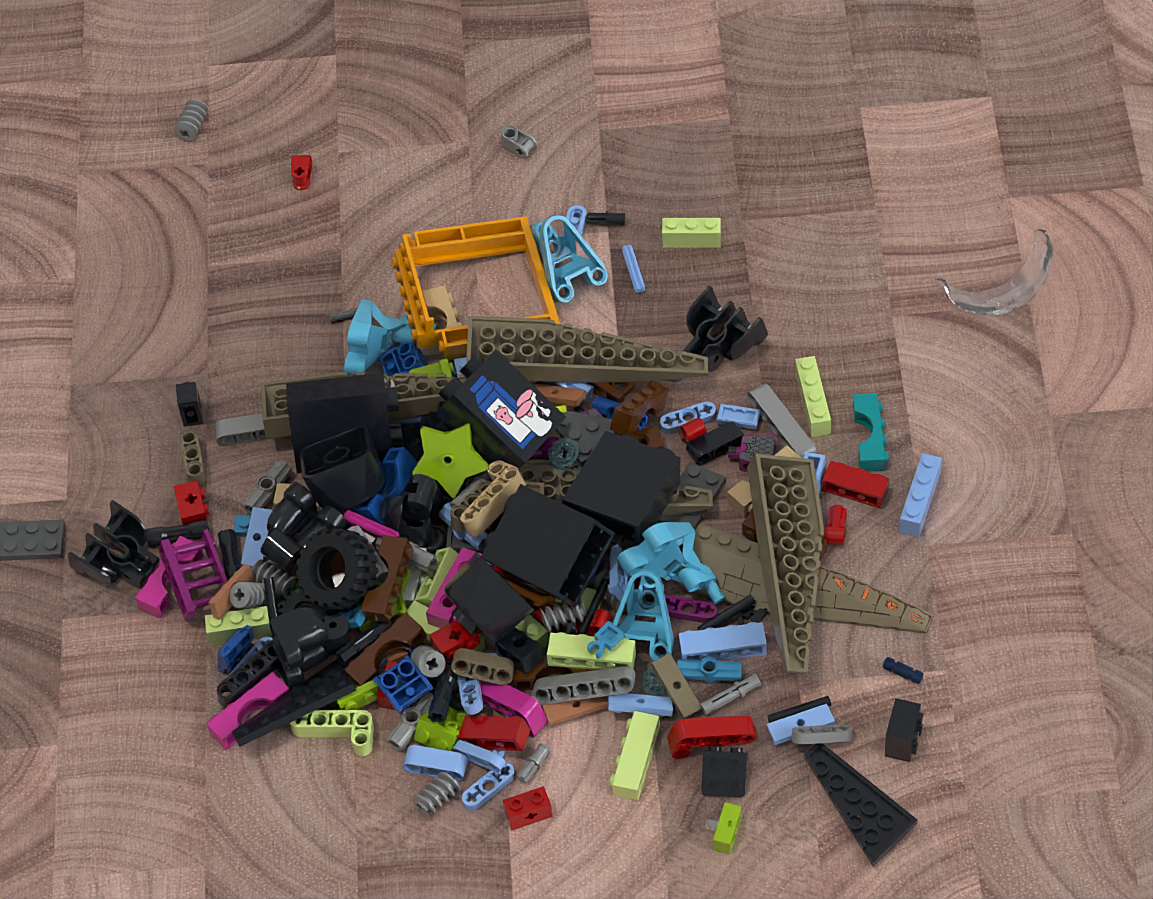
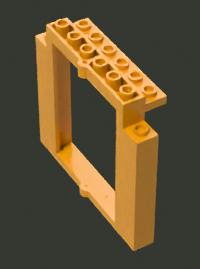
(457, 244)

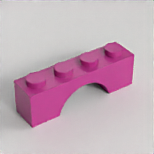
(153, 597)
(260, 696)

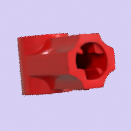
(692, 429)
(835, 529)

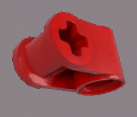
(301, 170)

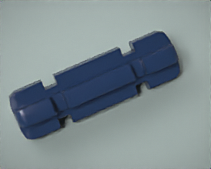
(903, 670)

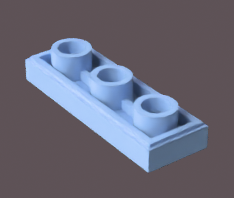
(256, 528)
(647, 704)
(782, 729)

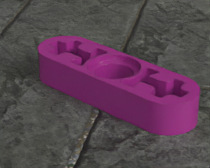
(692, 616)

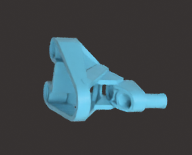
(560, 277)
(370, 341)
(659, 555)
(657, 632)

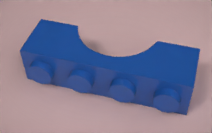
(397, 468)

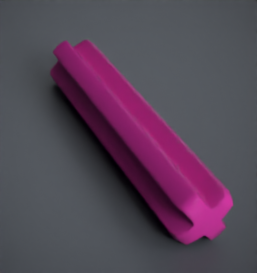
(369, 525)

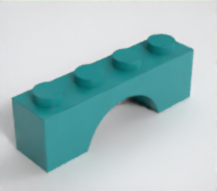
(867, 413)

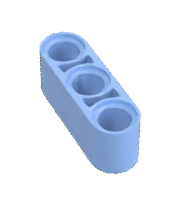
(433, 761)

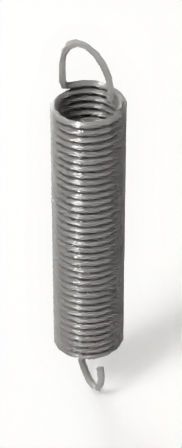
(342, 315)

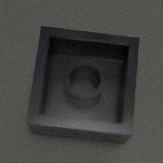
(903, 730)

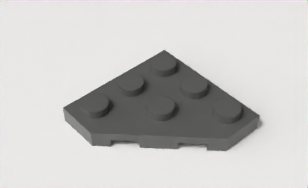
(585, 431)

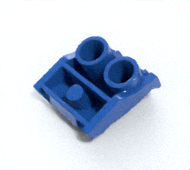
(402, 359)
(237, 645)
(403, 684)

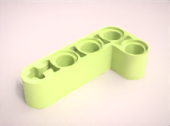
(331, 729)

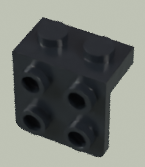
(724, 771)

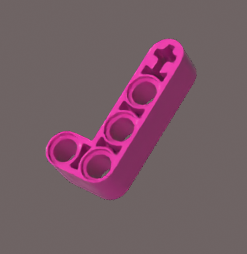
(514, 703)

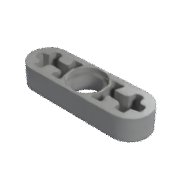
(822, 734)

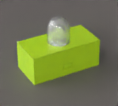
(725, 827)

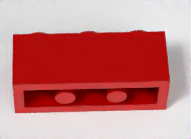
(855, 484)
(495, 732)

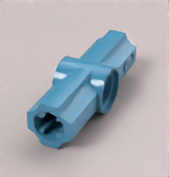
(721, 670)

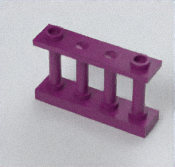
(176, 570)

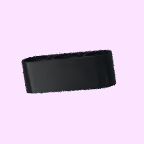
(714, 443)

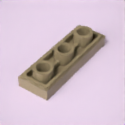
(670, 675)

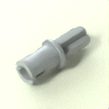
(533, 763)

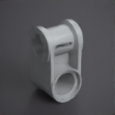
(517, 141)

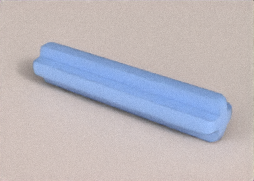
(633, 269)

